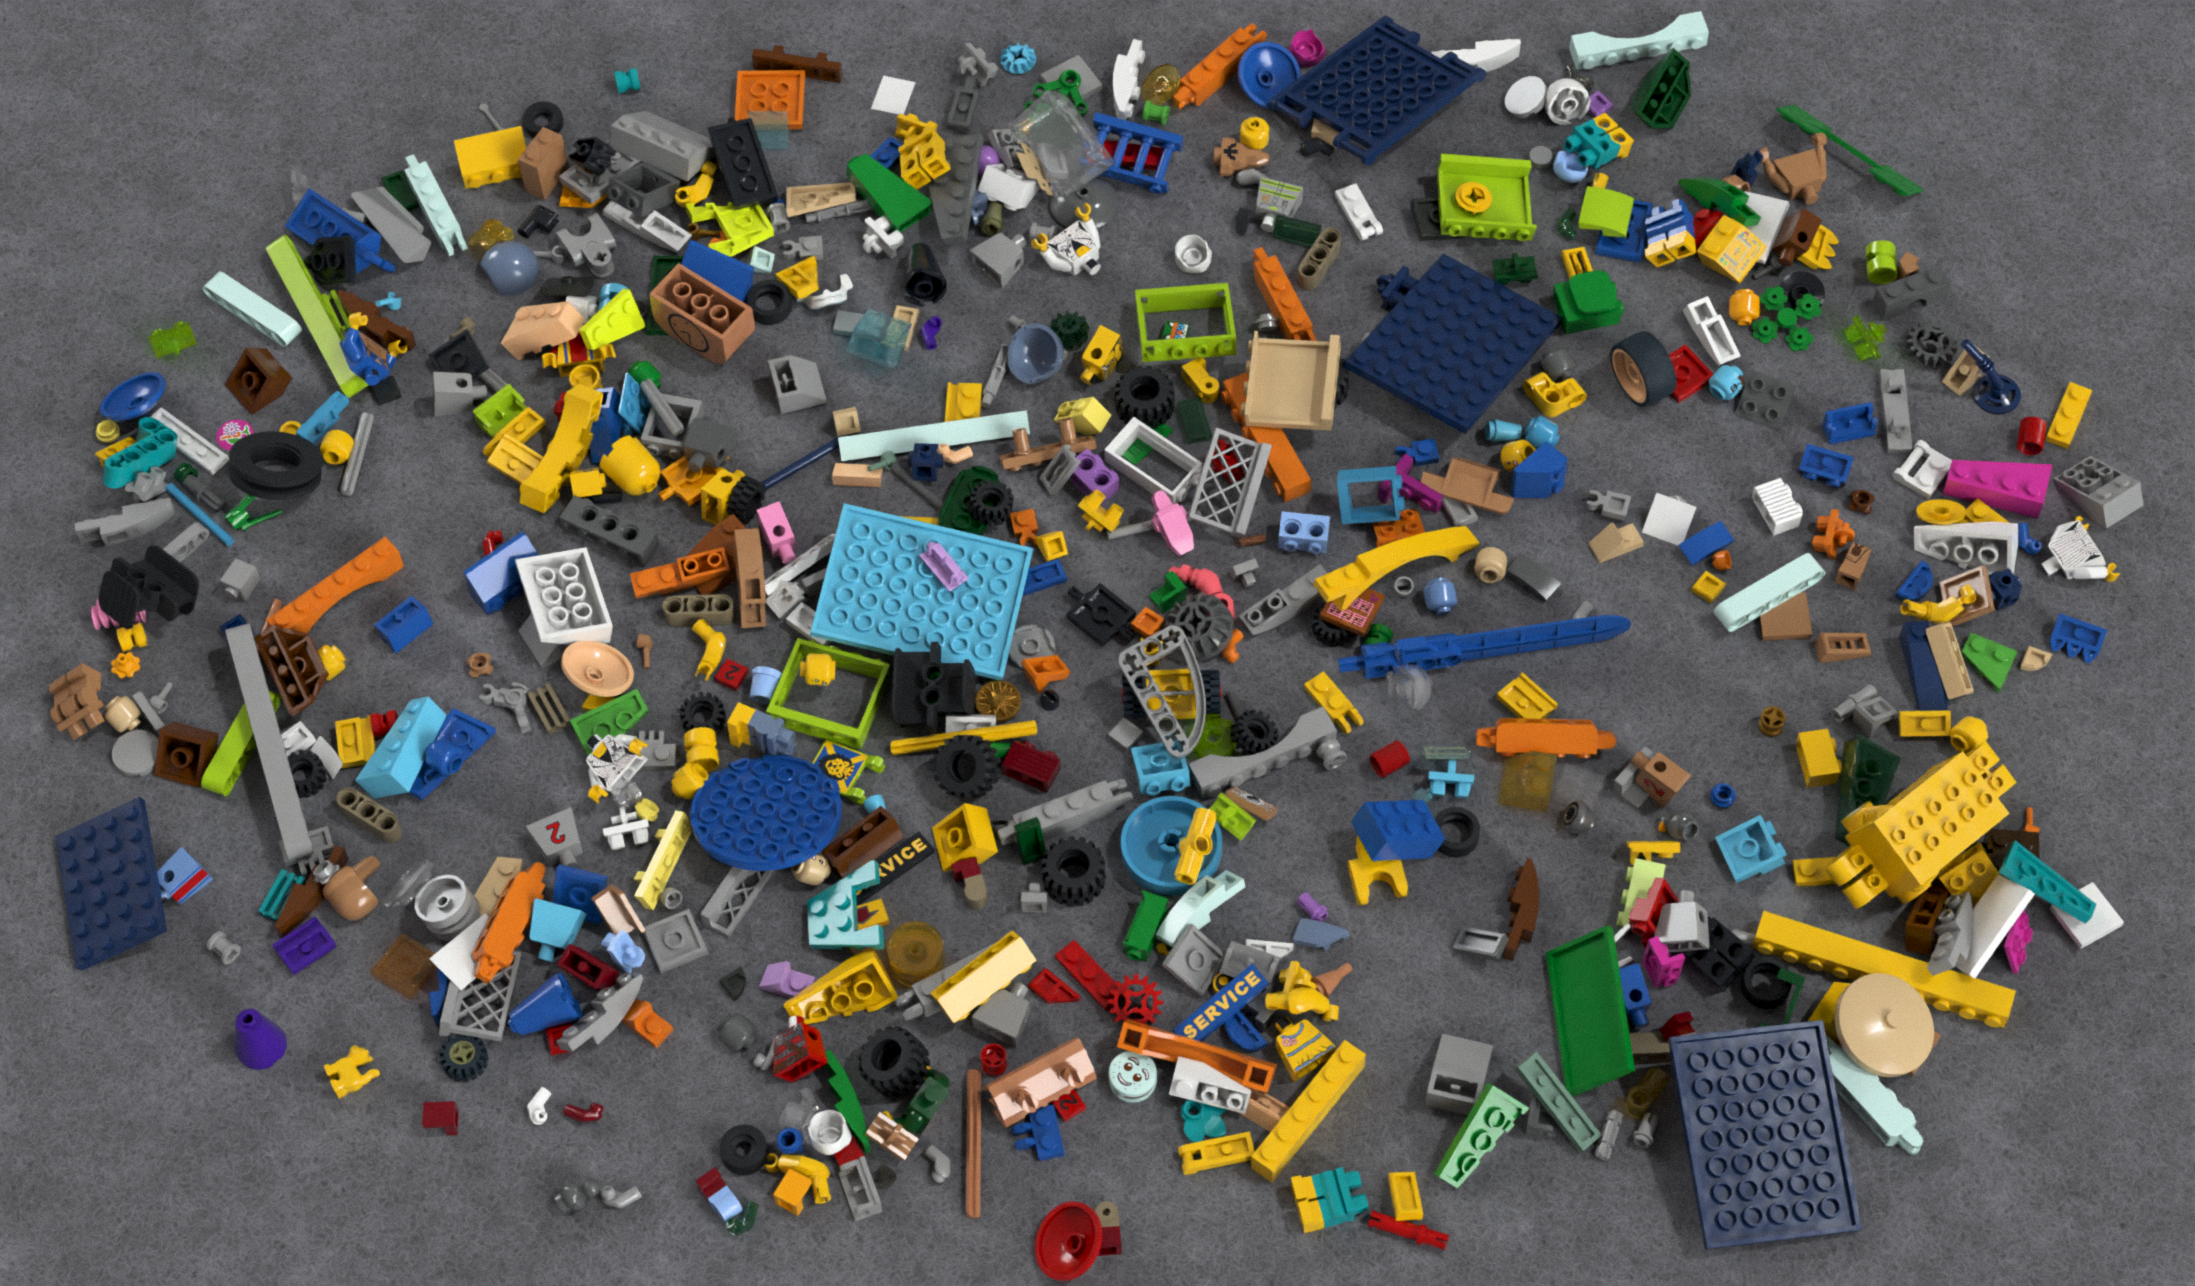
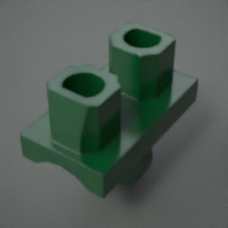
(1514, 269)

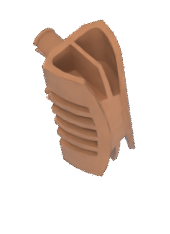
(1040, 1081)

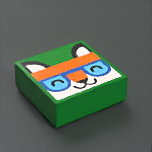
(1175, 330)

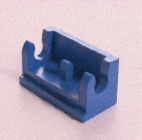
(1849, 423)
(404, 624)

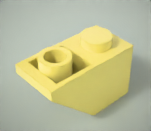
(1087, 415)

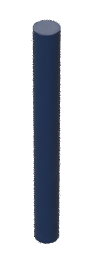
(801, 463)

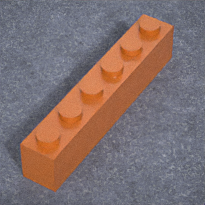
(1283, 464)

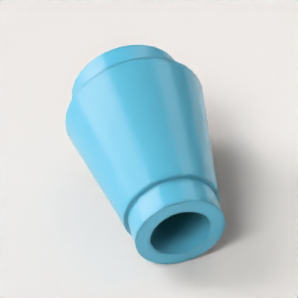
(1502, 431)

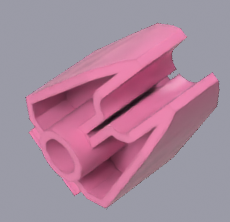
(1172, 524)

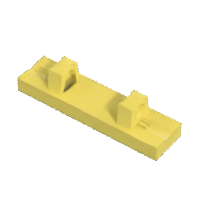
(664, 860)

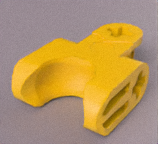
(1365, 871)

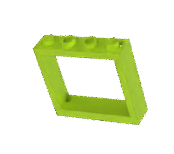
(1185, 299)
(817, 726)

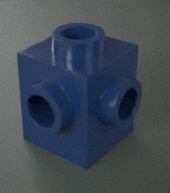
(925, 461)
(2005, 588)

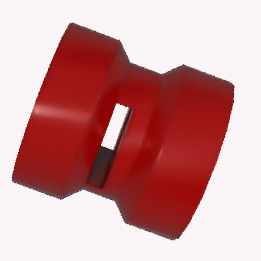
(382, 723)
(993, 1054)

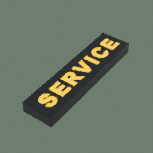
(897, 863)

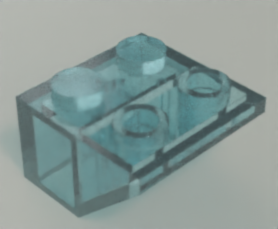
(879, 338)

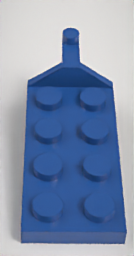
(320, 218)

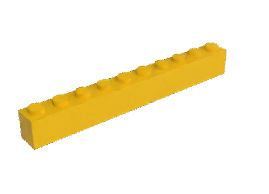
(1855, 959)

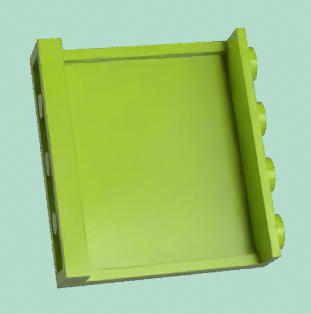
(1509, 187)

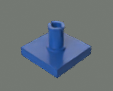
(576, 888)

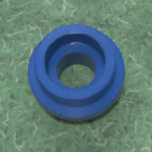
(1726, 790)

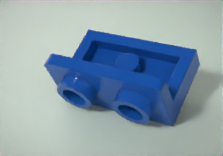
(1826, 465)

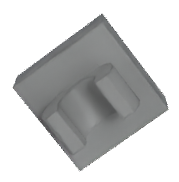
(1245, 572)
(1034, 900)

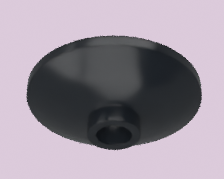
(1802, 283)

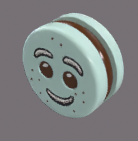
(1132, 1077)

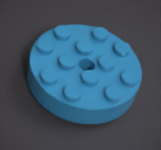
(1146, 843)

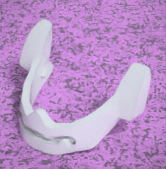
(829, 298)

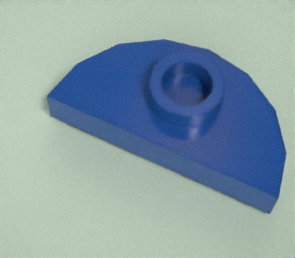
(1917, 584)
(1243, 1034)

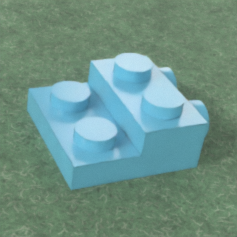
(1158, 770)
(1751, 848)

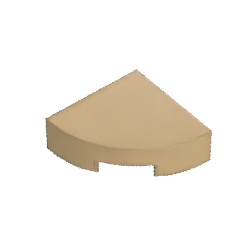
(2035, 658)

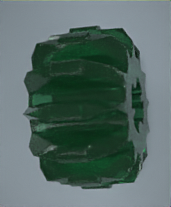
(1071, 329)

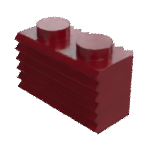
(1031, 765)
(588, 968)

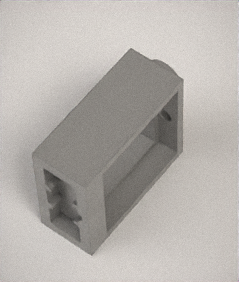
(682, 408)

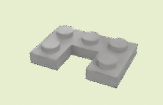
(591, 186)

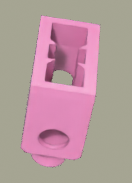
(777, 532)

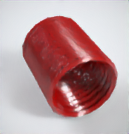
(2031, 435)
(1389, 758)

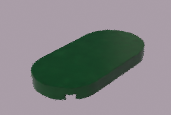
(956, 508)

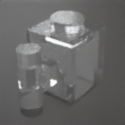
(799, 1115)

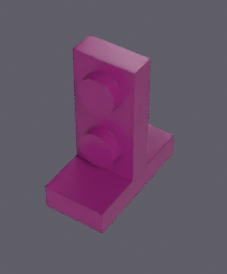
(1411, 488)

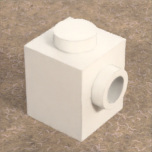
(584, 305)

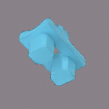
(1462, 781)

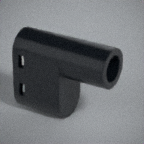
(538, 219)

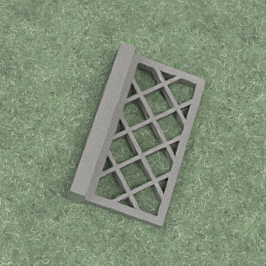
(1249, 488)
(454, 1002)

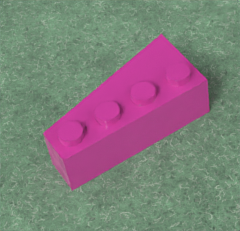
(2000, 484)

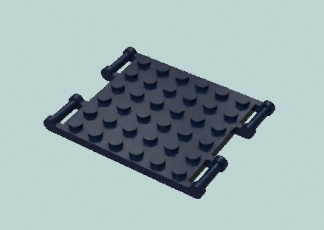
(1376, 88)

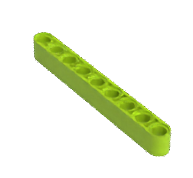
(314, 312)

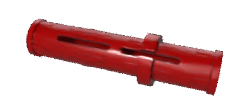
(1420, 1234)

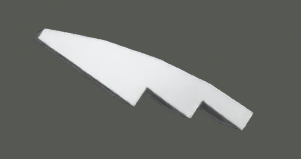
(651, 227)

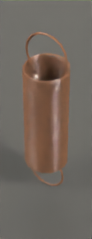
(1252, 540)

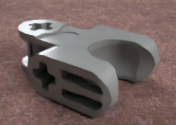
(591, 248)

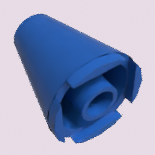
(546, 1007)

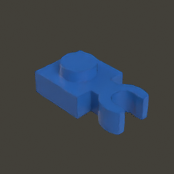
(1421, 451)

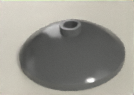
(1099, 196)

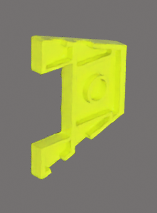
(741, 227)

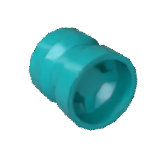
(627, 80)

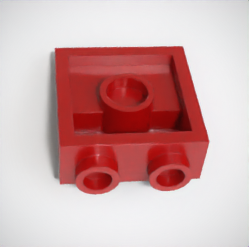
(1647, 911)

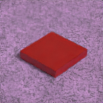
(1690, 373)

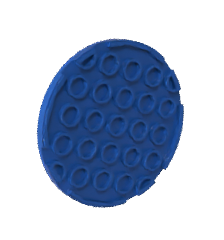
(766, 812)

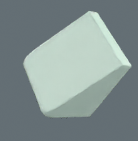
(760, 260)

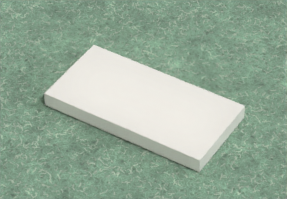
(1992, 921)

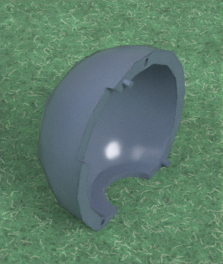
(510, 267)
(1035, 353)

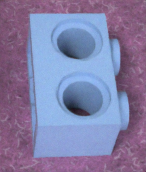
(1304, 526)

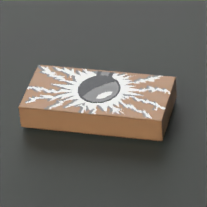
(1252, 803)

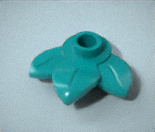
(1203, 1124)

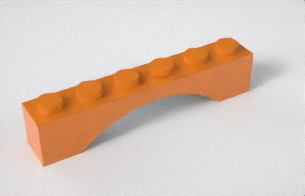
(369, 567)
(1168, 1046)

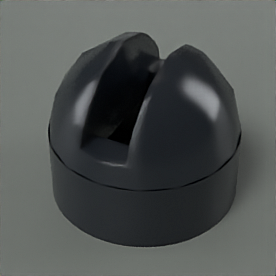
(1046, 703)

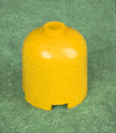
(631, 466)

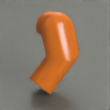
(1229, 652)

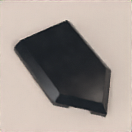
(333, 260)

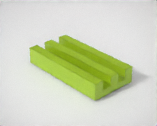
(333, 295)

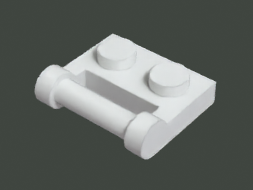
(1929, 475)

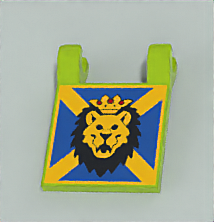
(845, 767)

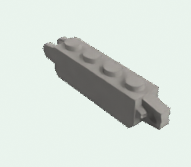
(1071, 810)
(921, 990)

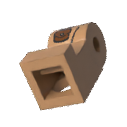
(1853, 565)

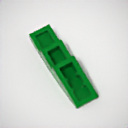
(848, 1102)

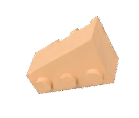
(540, 326)

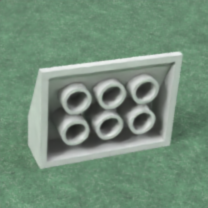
(565, 597)

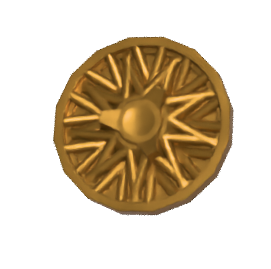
(998, 699)

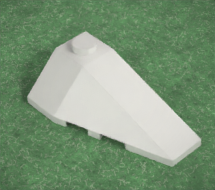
(1970, 544)

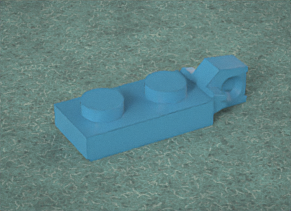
(323, 418)

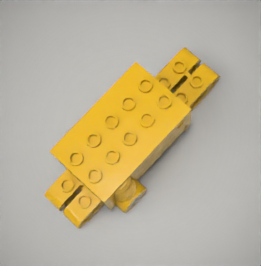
(1922, 828)

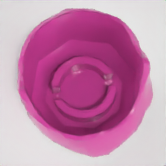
(1307, 48)

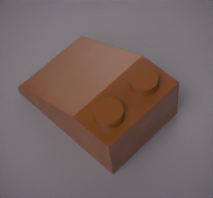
(720, 536)

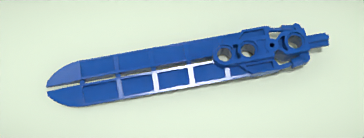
(1451, 650)

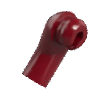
(583, 1115)

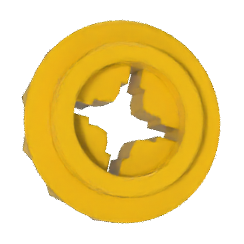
(1479, 193)

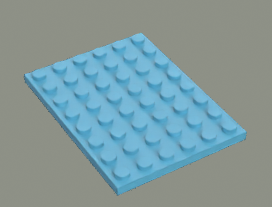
(889, 599)

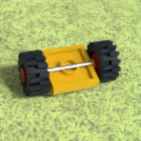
(1178, 692)

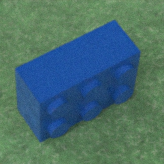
(1397, 830)

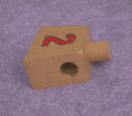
(1659, 777)

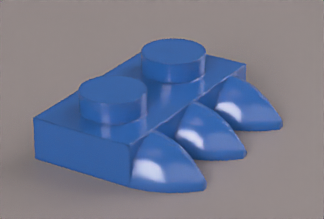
(2078, 636)

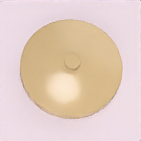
(1884, 1025)

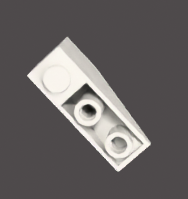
(1208, 1086)

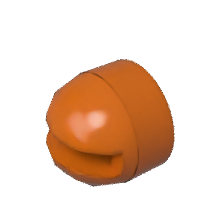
(1722, 560)

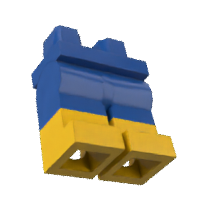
(1668, 232)

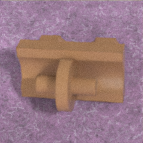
(891, 1136)

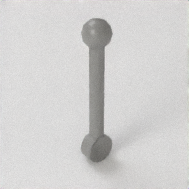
(484, 109)

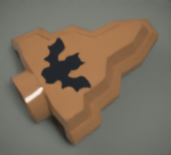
(1236, 157)

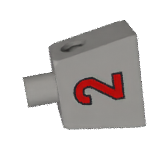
(557, 838)

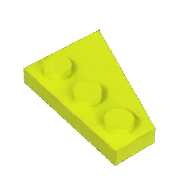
(613, 321)

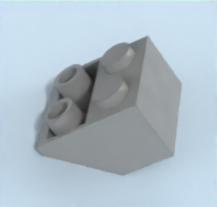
(796, 383)

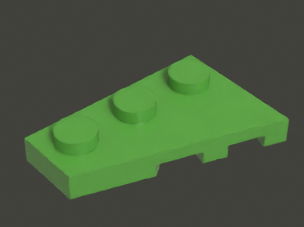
(610, 718)

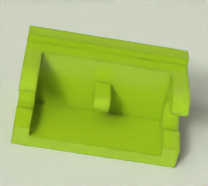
(499, 410)

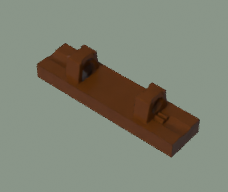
(814, 68)

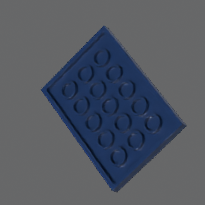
(110, 884)

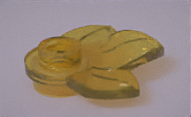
(490, 234)

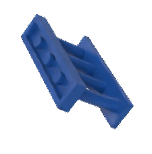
(1148, 137)

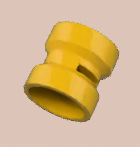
(126, 638)

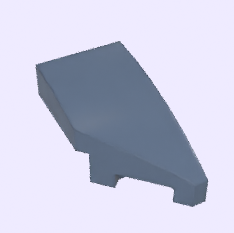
(1318, 934)

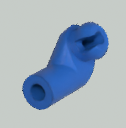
(2026, 542)

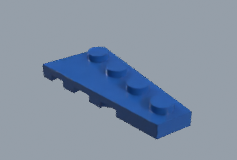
(462, 731)

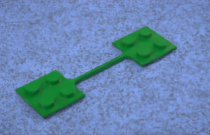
(1883, 174)

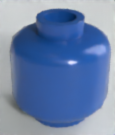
(444, 756)

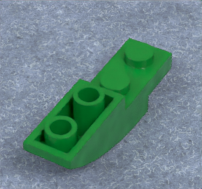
(1717, 193)

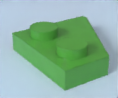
(1989, 659)

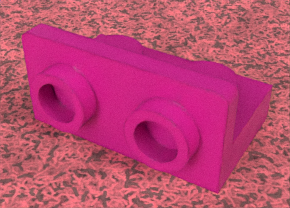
(1659, 965)

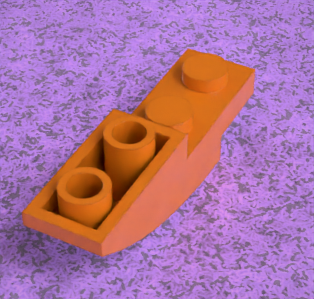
(680, 575)

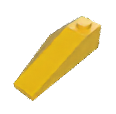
(848, 988)

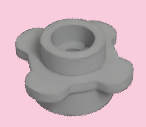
(325, 871)

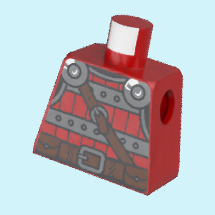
(798, 1051)

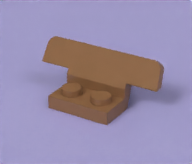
(1470, 484)

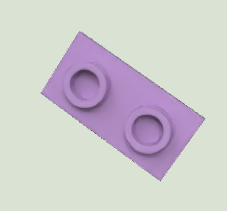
(943, 566)

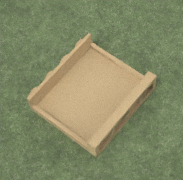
(1291, 383)

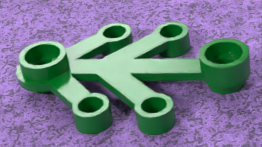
(1065, 89)

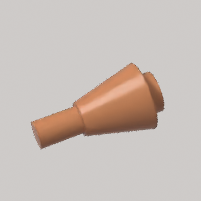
(1328, 981)

